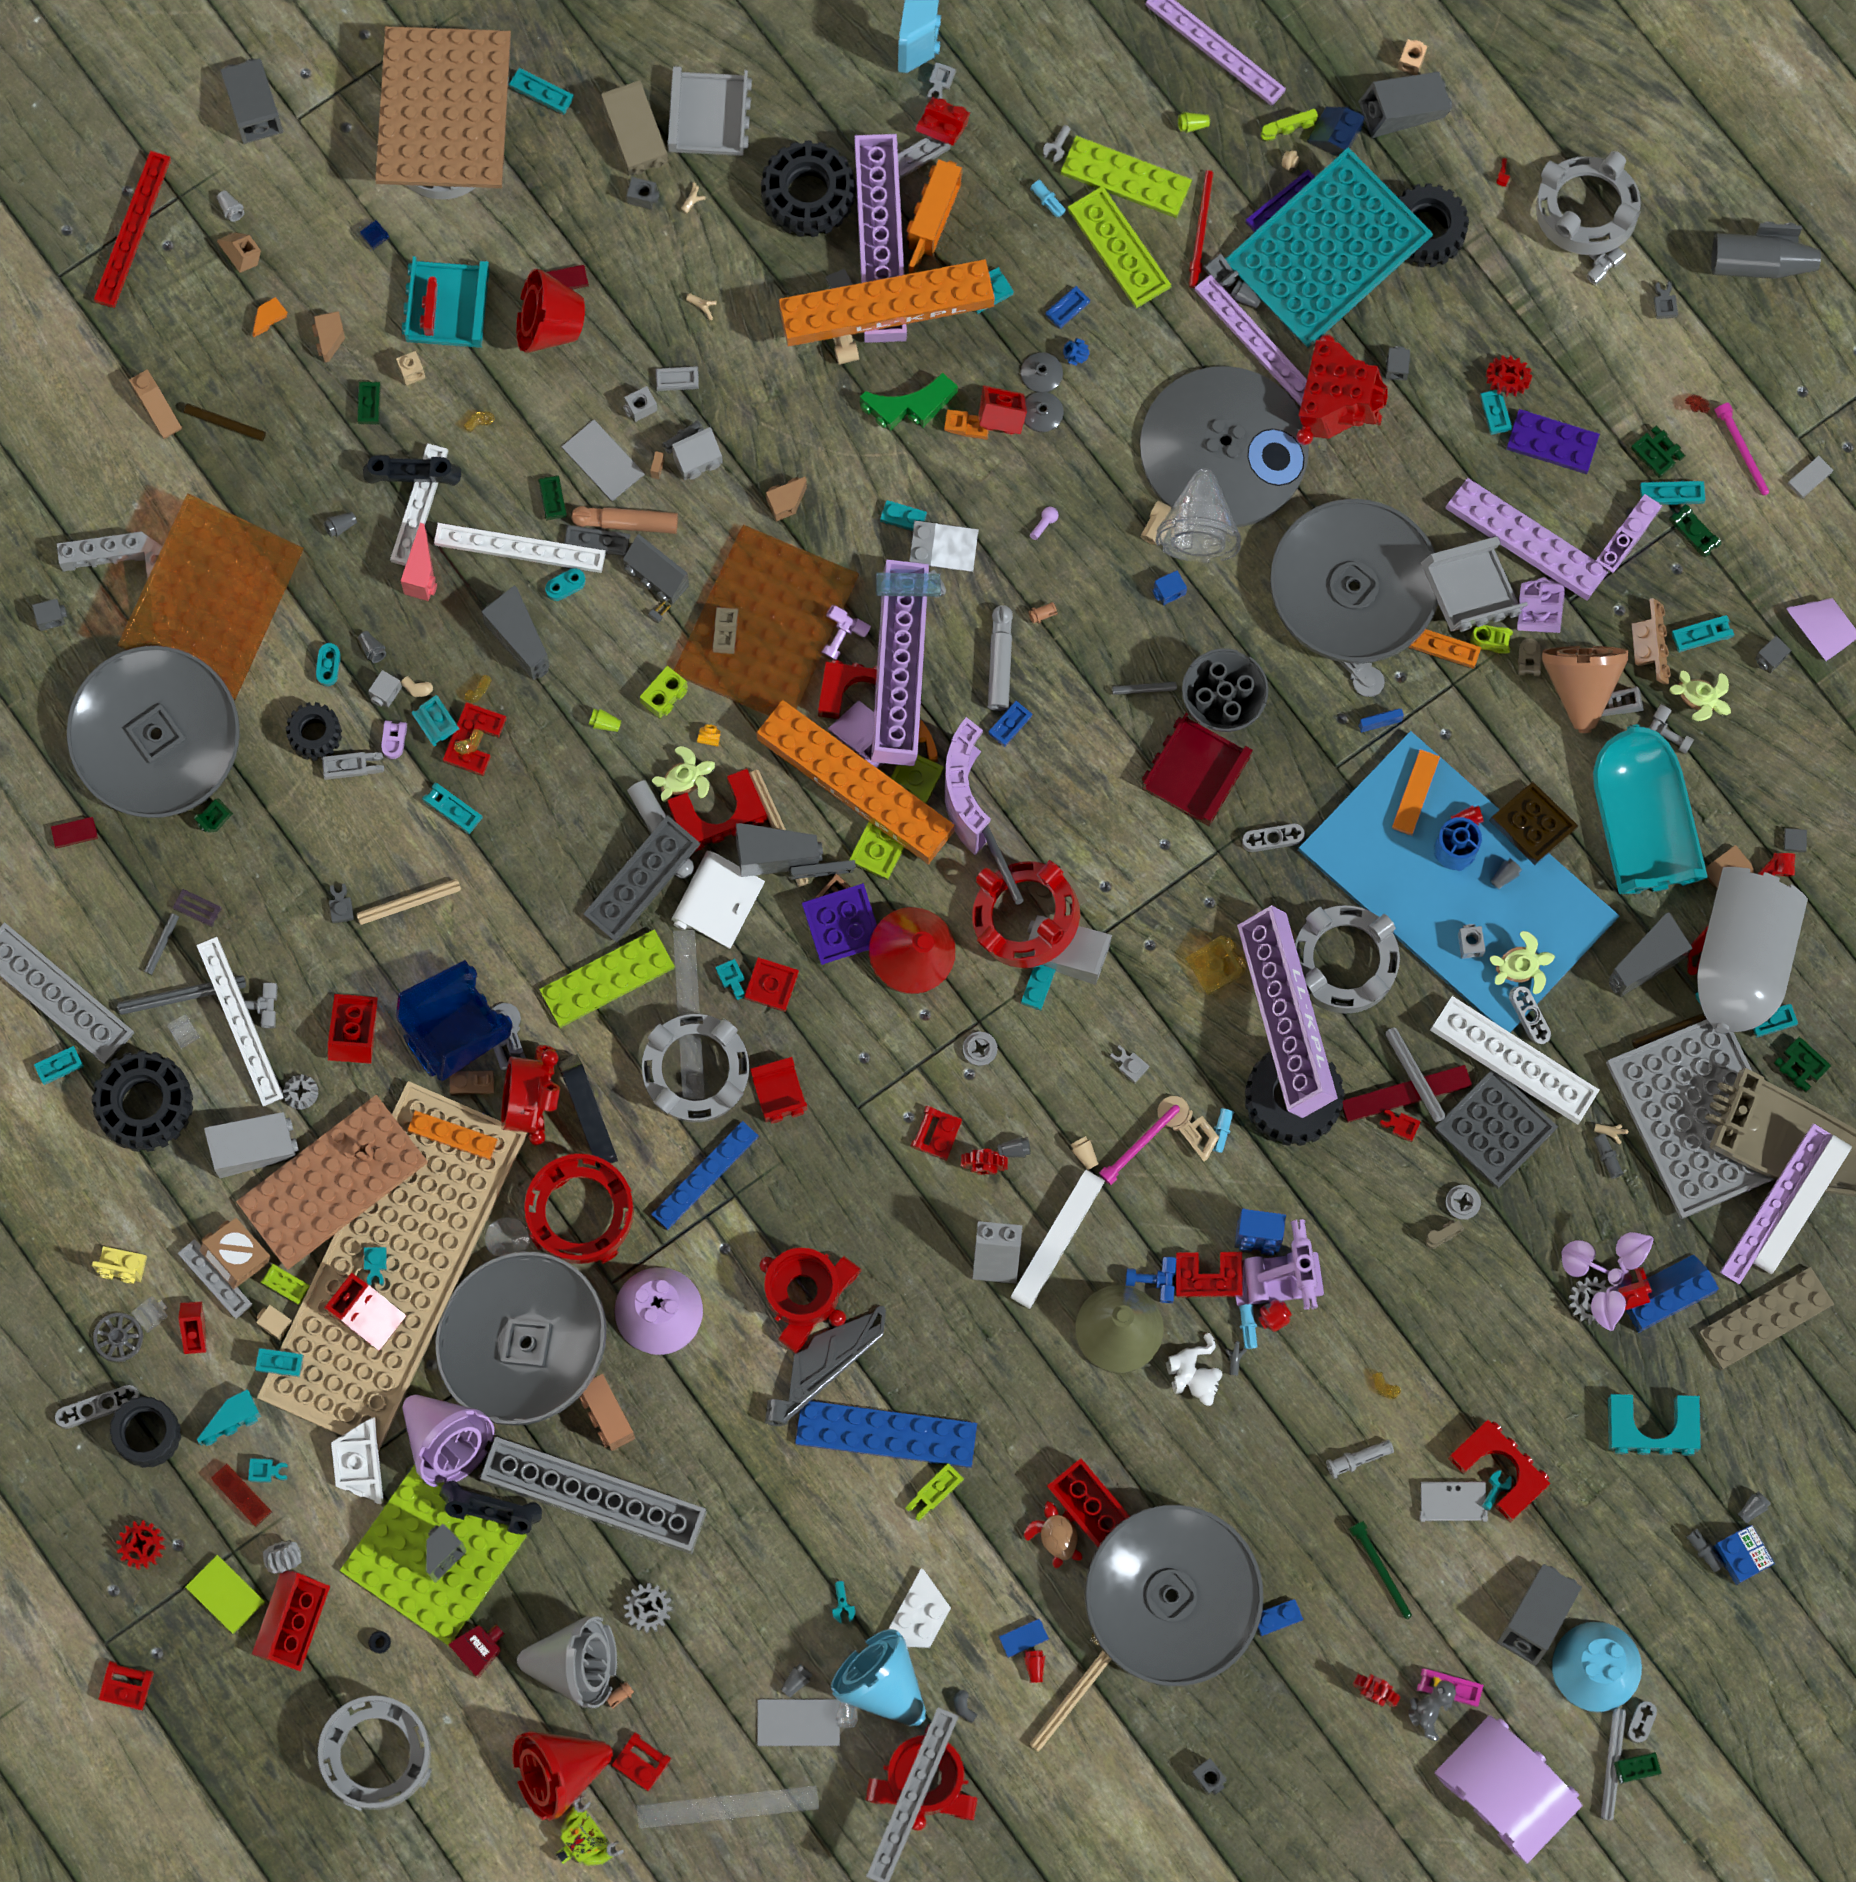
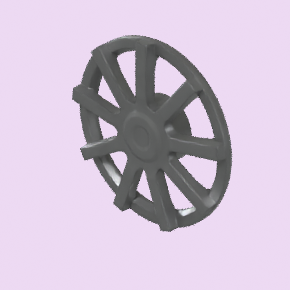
(118, 1337)

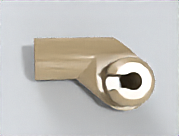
(417, 689)

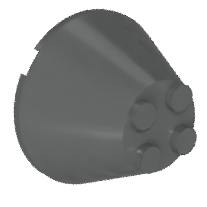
(1225, 690)

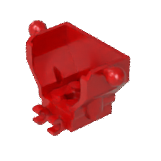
(1339, 393)

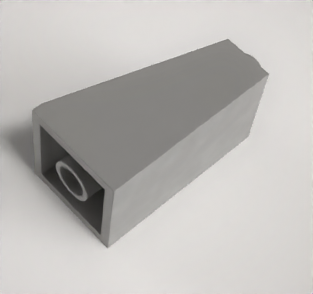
(1082, 957)
(250, 1144)
(997, 1252)

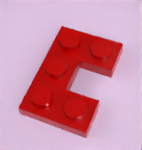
(474, 718)
(1226, 1284)

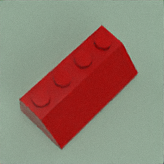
(1088, 1501)
(291, 1620)

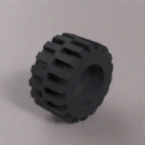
(309, 715)

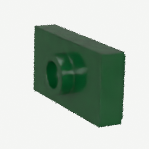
(552, 497)
(1637, 1768)

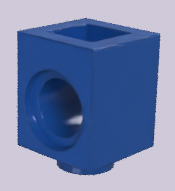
(1169, 588)

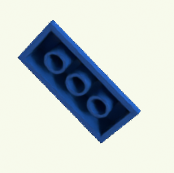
(1673, 1292)

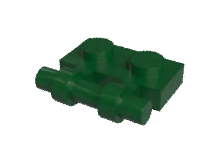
(1653, 455)
(1807, 1060)

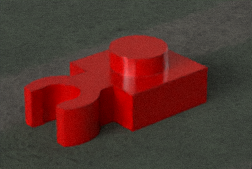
(1404, 1126)

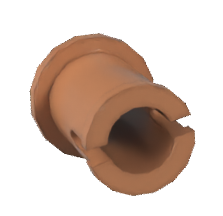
(1042, 613)
(619, 1694)

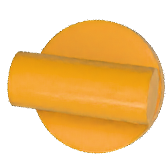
(709, 735)

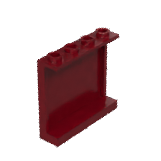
(1195, 770)

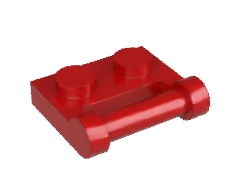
(943, 1136)
(124, 1693)
(637, 1768)

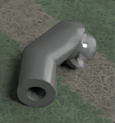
(961, 1706)

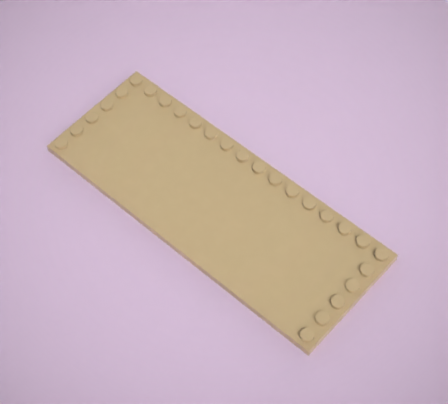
(429, 1237)

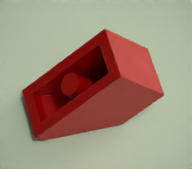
(192, 1327)

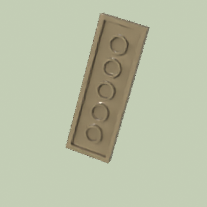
(1766, 1318)

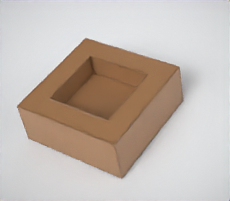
(657, 465)

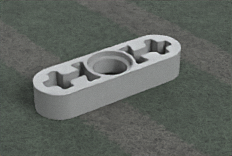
(1256, 834)
(1531, 1031)

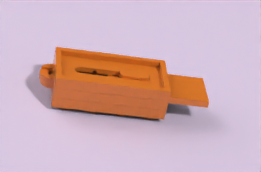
(933, 210)

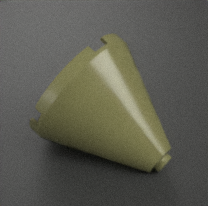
(1119, 1329)

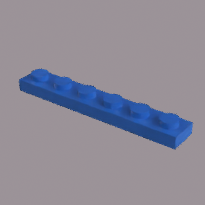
(705, 1175)

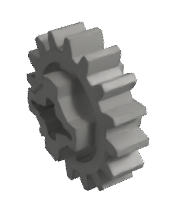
(1586, 1294)
(643, 1617)

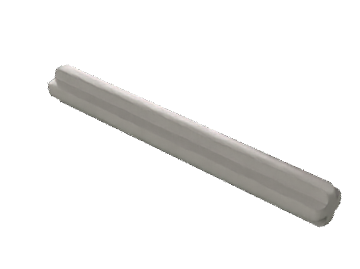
(1415, 1074)
(1614, 1755)

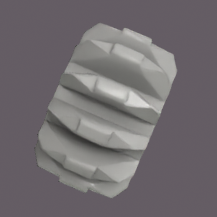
(282, 1556)

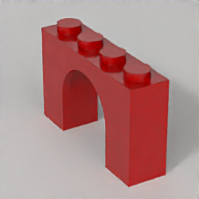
(836, 681)
(748, 811)
(1490, 1440)

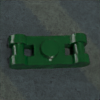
(1695, 531)

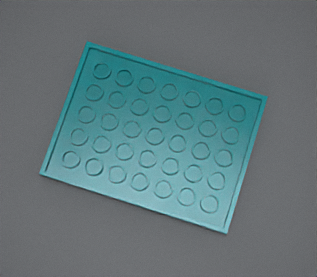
(1328, 247)

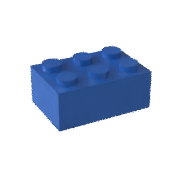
(1260, 1231)

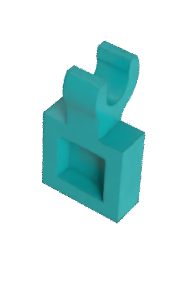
(731, 976)

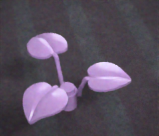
(1608, 1306)

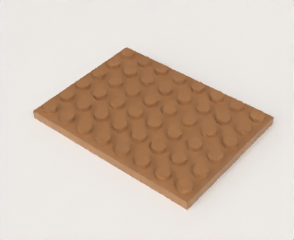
(443, 107)

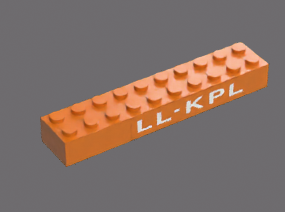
(886, 302)
(855, 782)

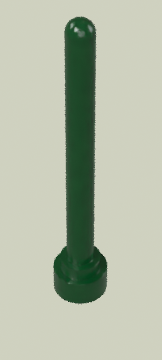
(1360, 1532)

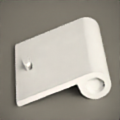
(714, 897)

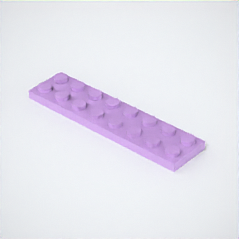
(1527, 539)

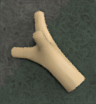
(692, 199)
(703, 304)
(1611, 1131)

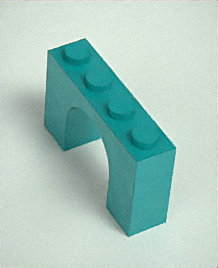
(1626, 1437)

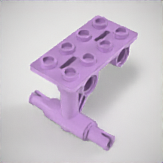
(1285, 1276)

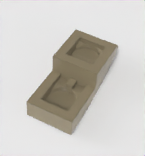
(725, 630)

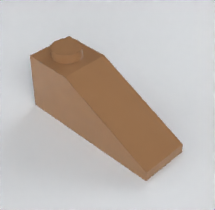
(155, 404)

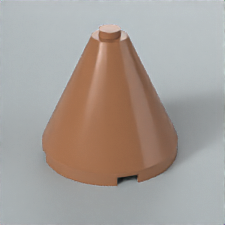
(1585, 680)

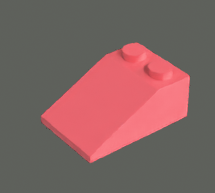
(418, 575)

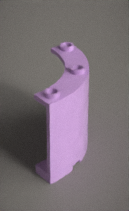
(960, 803)
(1509, 1787)

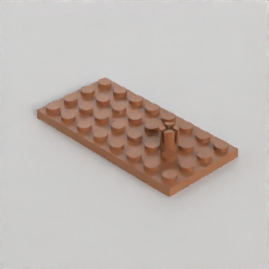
(332, 1182)

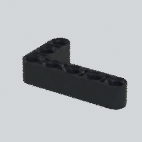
(587, 1109)

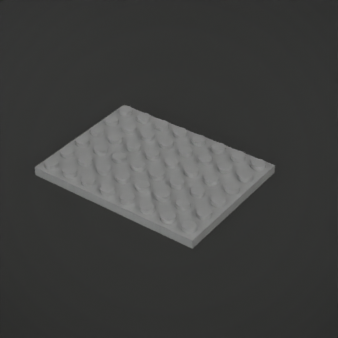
(1668, 1096)

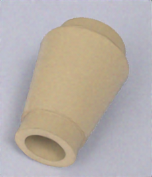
(1084, 1152)

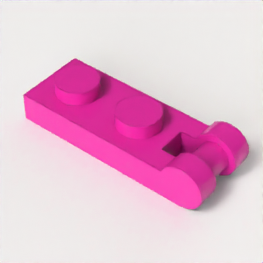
(1466, 1691)

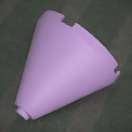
(445, 1438)

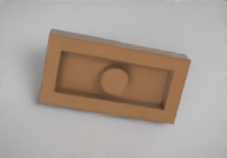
(472, 1082)

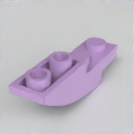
(1629, 533)

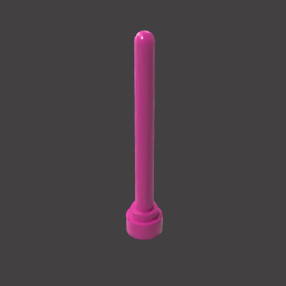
(1725, 413)
(1111, 1172)

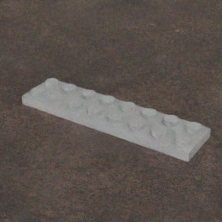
(60, 997)

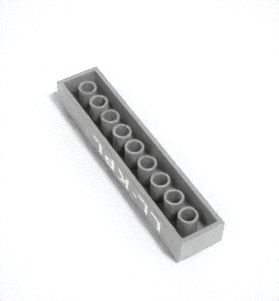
(593, 1495)

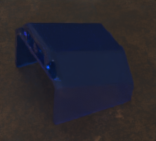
(449, 1021)

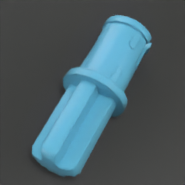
(1048, 198)
(1222, 1128)
(1248, 1326)

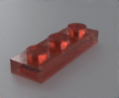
(241, 1495)

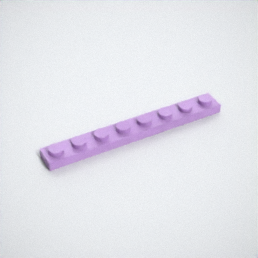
(1218, 49)
(1252, 337)
(1776, 1203)

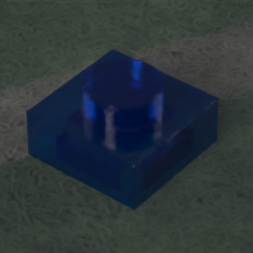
(374, 234)

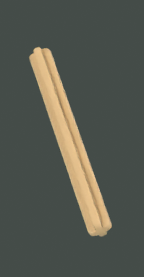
(770, 809)
(1070, 1701)

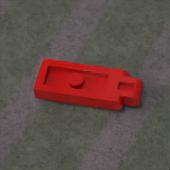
(429, 303)

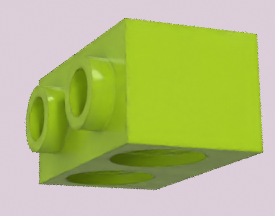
(659, 690)

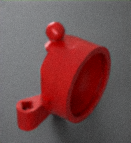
(529, 1092)
(830, 1282)
(942, 1800)

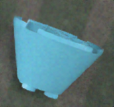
(1596, 1666)

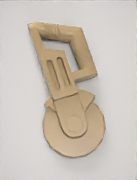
(1182, 1122)

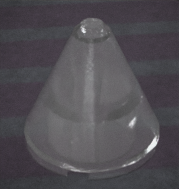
(1200, 523)

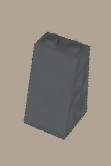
(251, 100)
(1404, 103)
(514, 629)
(774, 850)
(1654, 954)
(1539, 1614)

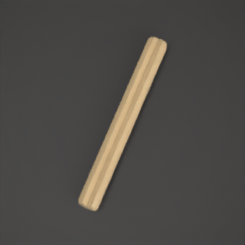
(408, 901)

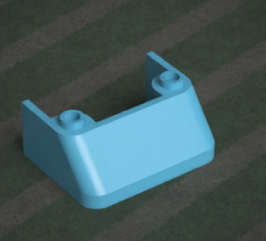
(918, 34)

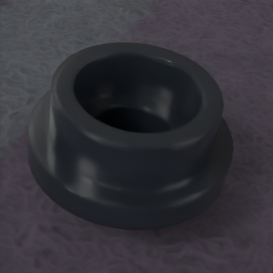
(379, 1635)

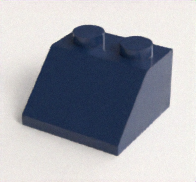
(1336, 130)

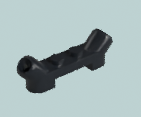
(411, 470)
(517, 1517)

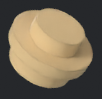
(1290, 160)

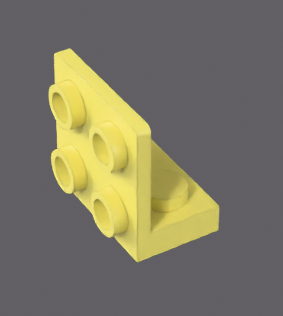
(120, 1264)

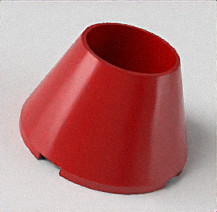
(549, 313)

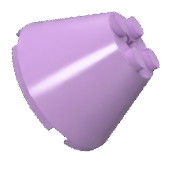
(663, 1328)

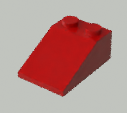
(352, 1028)

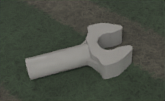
(1056, 146)

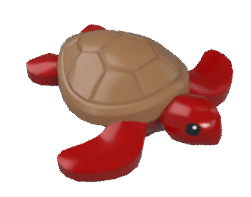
(1057, 1534)

